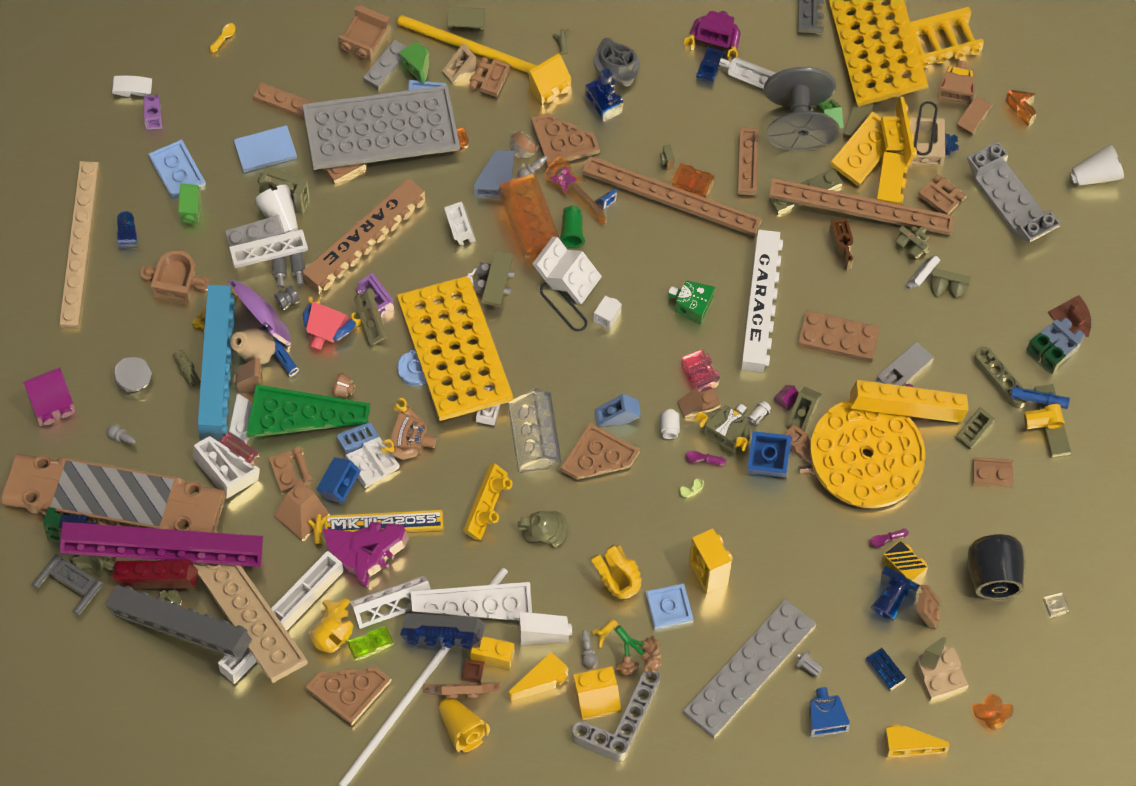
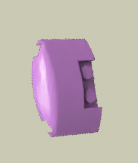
(262, 311)

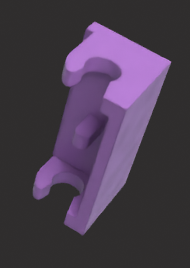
(382, 298)

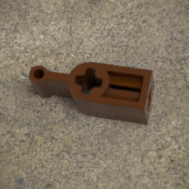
(842, 240)

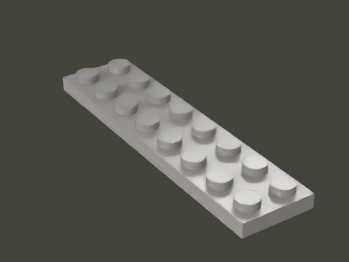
(749, 668)

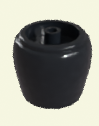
(997, 566)

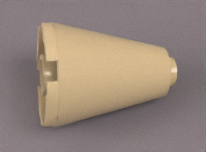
(254, 344)

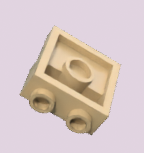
(946, 677)

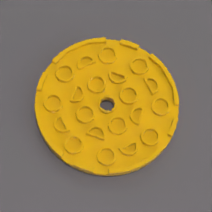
(861, 480)

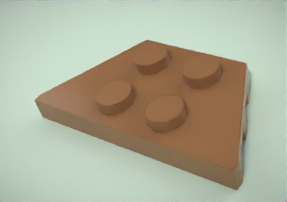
(470, 689)

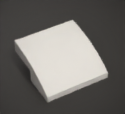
(372, 462)

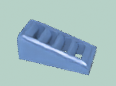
(342, 437)

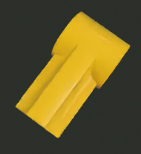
(1049, 416)

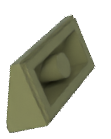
(932, 654)

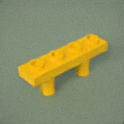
(482, 509)

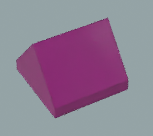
(787, 396)

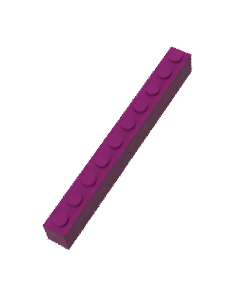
(161, 544)

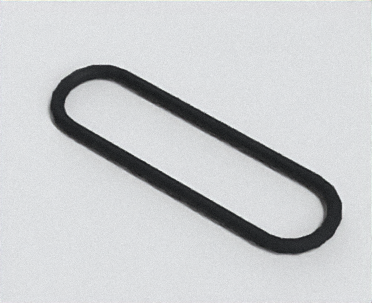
(933, 128)
(575, 329)

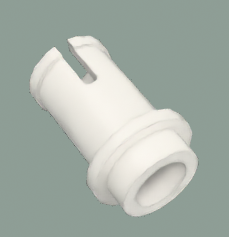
(762, 409)

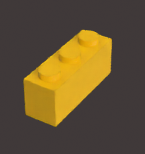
(891, 178)

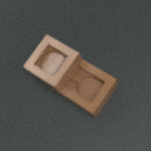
(974, 115)
(800, 443)

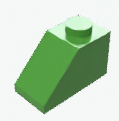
(416, 60)
(832, 109)
(189, 203)

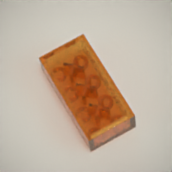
(528, 214)

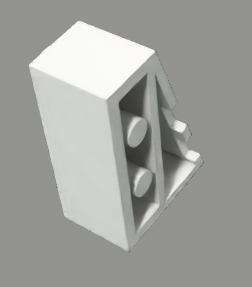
(224, 467)

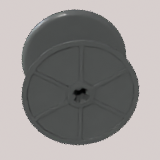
(801, 127)

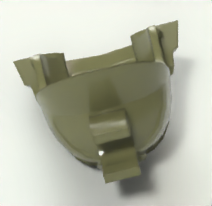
(544, 526)
(95, 563)

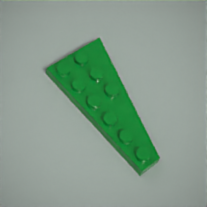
(291, 411)

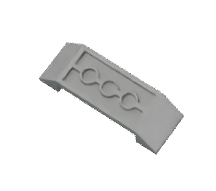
(1009, 194)

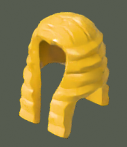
(623, 574)

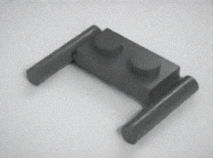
(72, 578)

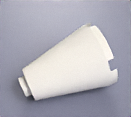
(1098, 168)
(278, 203)

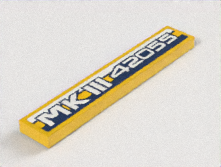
(412, 521)

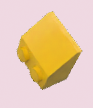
(549, 80)
(597, 693)

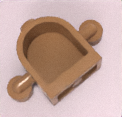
(174, 277)

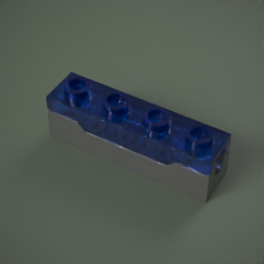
(442, 630)

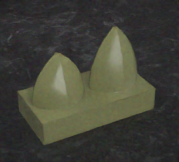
(941, 278)

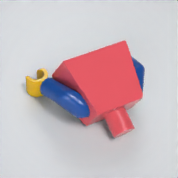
(327, 323)

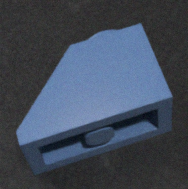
(618, 411)

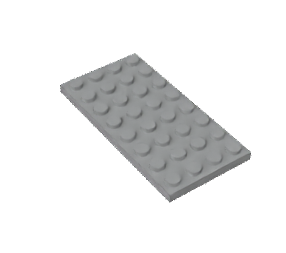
(380, 127)

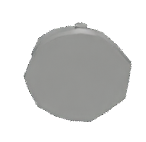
(132, 374)

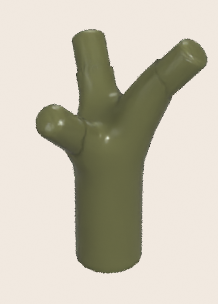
(562, 40)

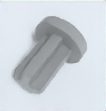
(808, 663)

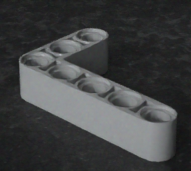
(627, 722)

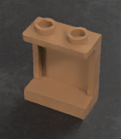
(365, 32)

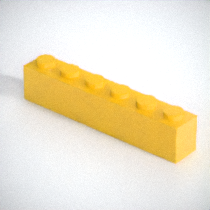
(908, 401)

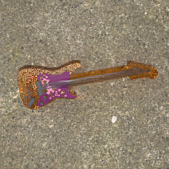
(562, 174)

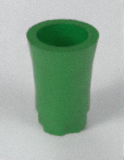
(572, 228)

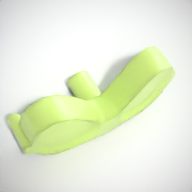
(687, 492)

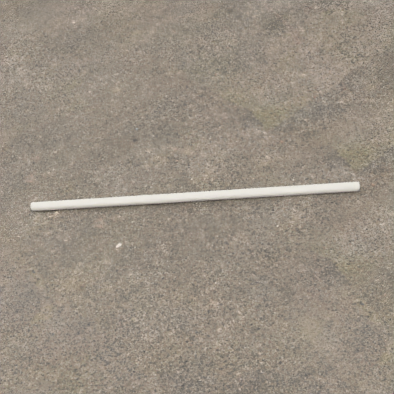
(404, 702)

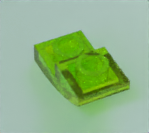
(373, 642)

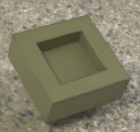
(667, 157)

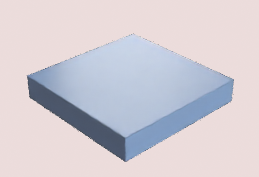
(669, 606)

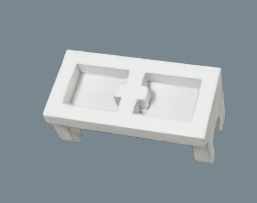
(459, 223)

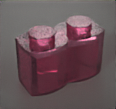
(699, 371)

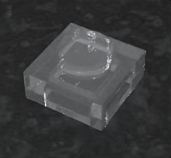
(1056, 605)

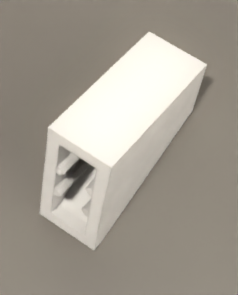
(543, 629)

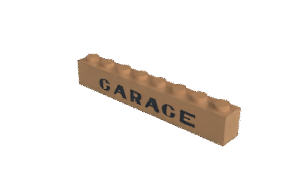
(364, 236)

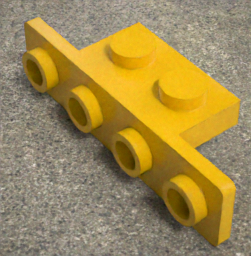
(898, 133)

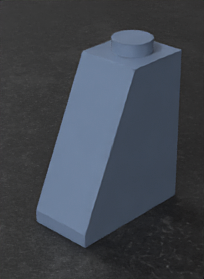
(497, 171)

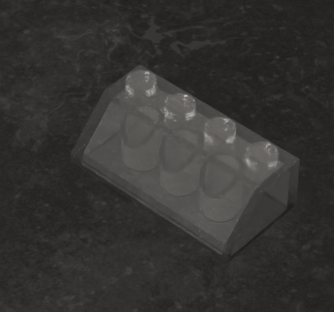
(534, 431)

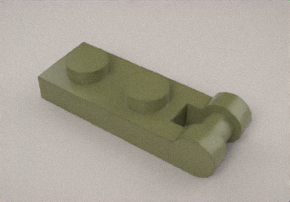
(370, 316)

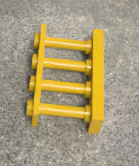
(945, 22)

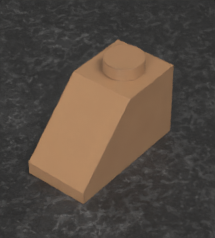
(248, 376)

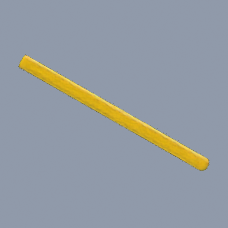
(457, 41)

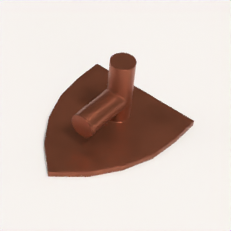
(1076, 312)

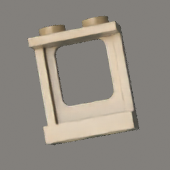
(937, 155)

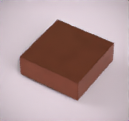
(472, 671)

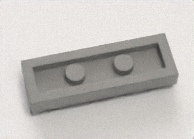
(384, 65)
(255, 231)

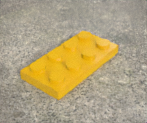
(861, 151)

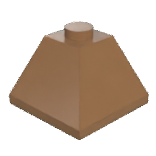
(299, 507)

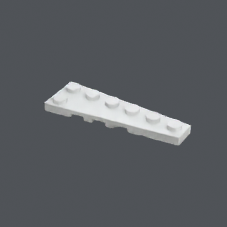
(485, 601)

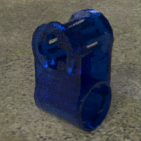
(126, 231)

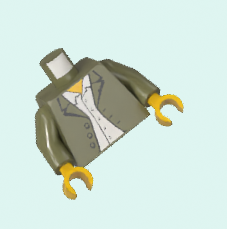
(727, 426)

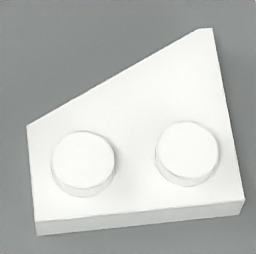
(240, 418)

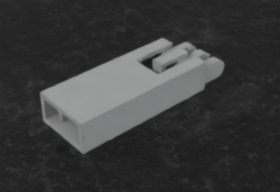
(908, 365)

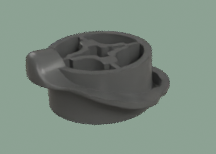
(619, 59)

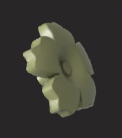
(171, 596)

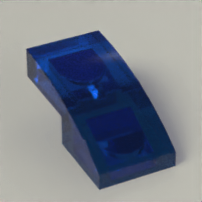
(710, 65)

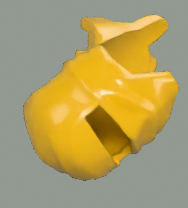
(330, 631)

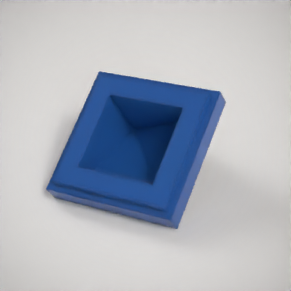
(607, 199)

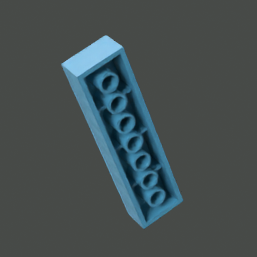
(216, 362)

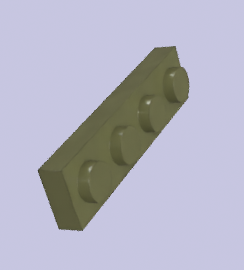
(826, 180)

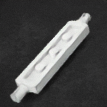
(747, 71)

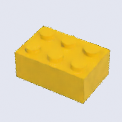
(710, 560)

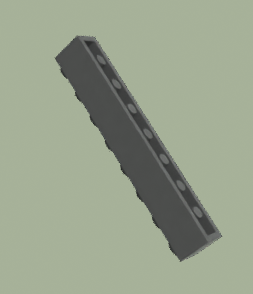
(179, 622)

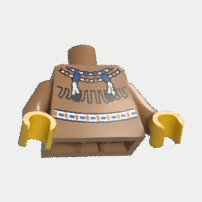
(408, 434)

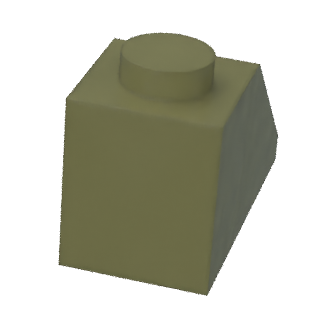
(804, 408)

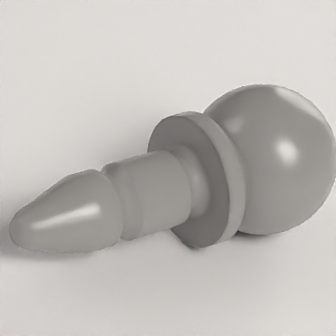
(530, 169)
(119, 434)
(589, 659)

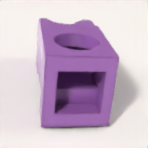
(152, 112)

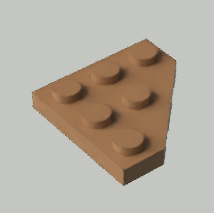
(562, 139)
(598, 454)
(349, 690)

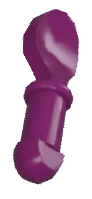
(695, 457)
(881, 540)

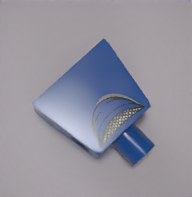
(827, 714)

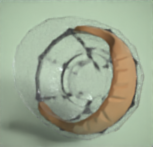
(523, 145)

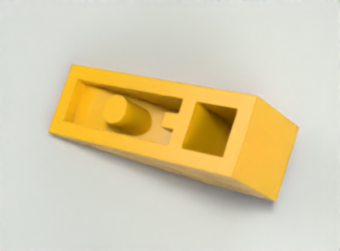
(542, 677)
(910, 742)

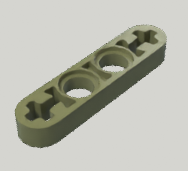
(998, 378)

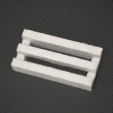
(923, 271)

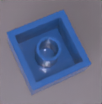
(769, 454)

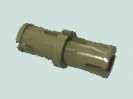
(187, 368)

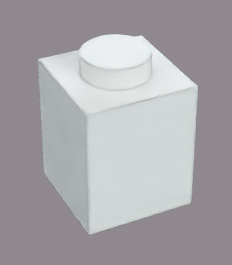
(607, 312)

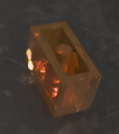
(693, 180)

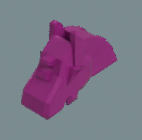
(367, 548)

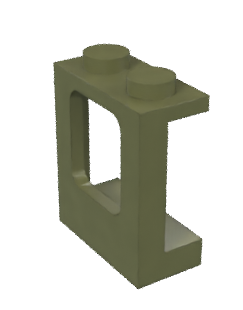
(299, 194)

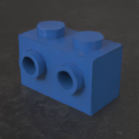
(338, 480)

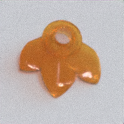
(992, 709)

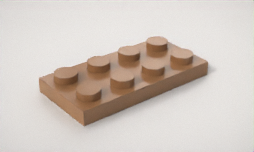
(839, 336)

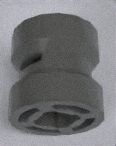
(285, 298)

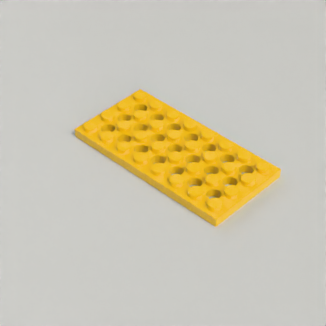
(887, 41)
(429, 362)

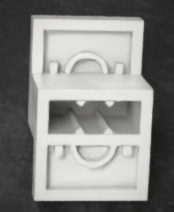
(567, 270)

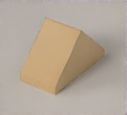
(461, 64)

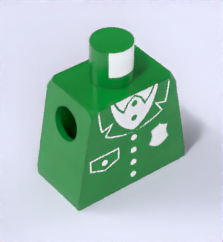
(693, 300)

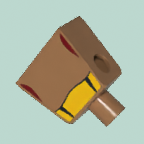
(958, 83)

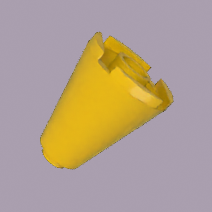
(463, 725)

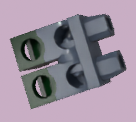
(1055, 344)

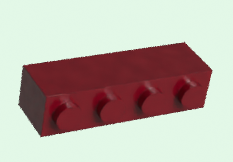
(155, 574)

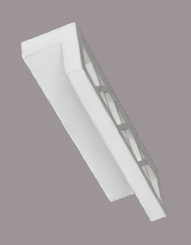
(268, 248)
(386, 596)

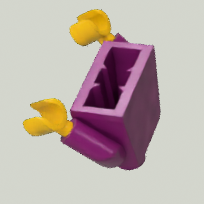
(716, 29)

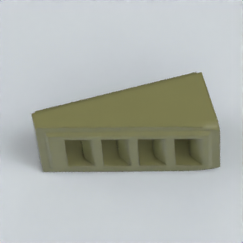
(979, 413)

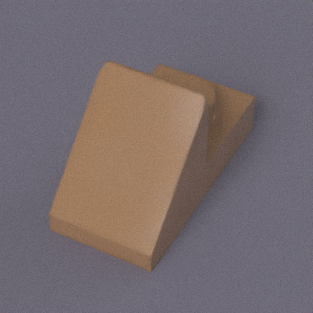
(698, 402)

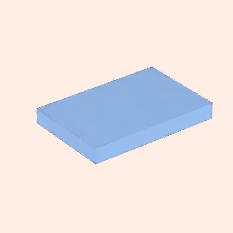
(265, 149)
(176, 167)

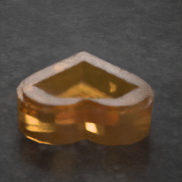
(463, 139)

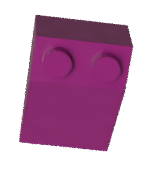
(49, 397)

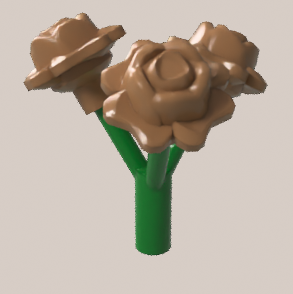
(649, 653)

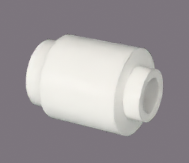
(669, 424)

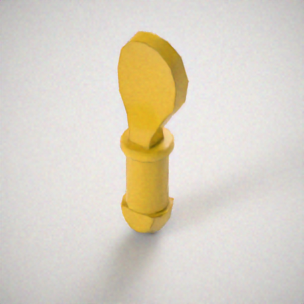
(227, 32)

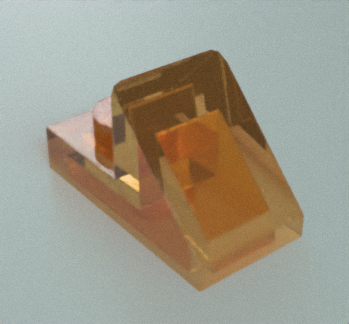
(1021, 104)

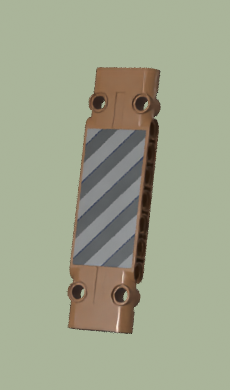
(111, 494)

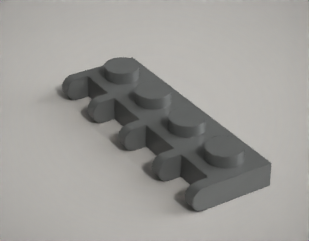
(808, 16)

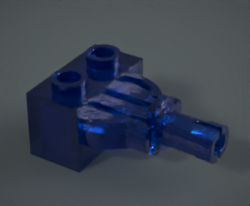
(603, 96)

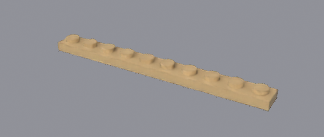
(79, 245)

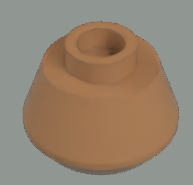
(342, 386)

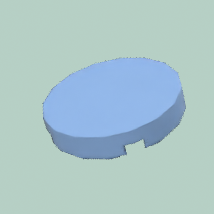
(410, 369)

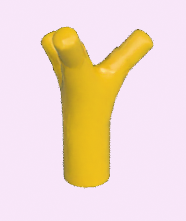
(317, 528)
(604, 631)

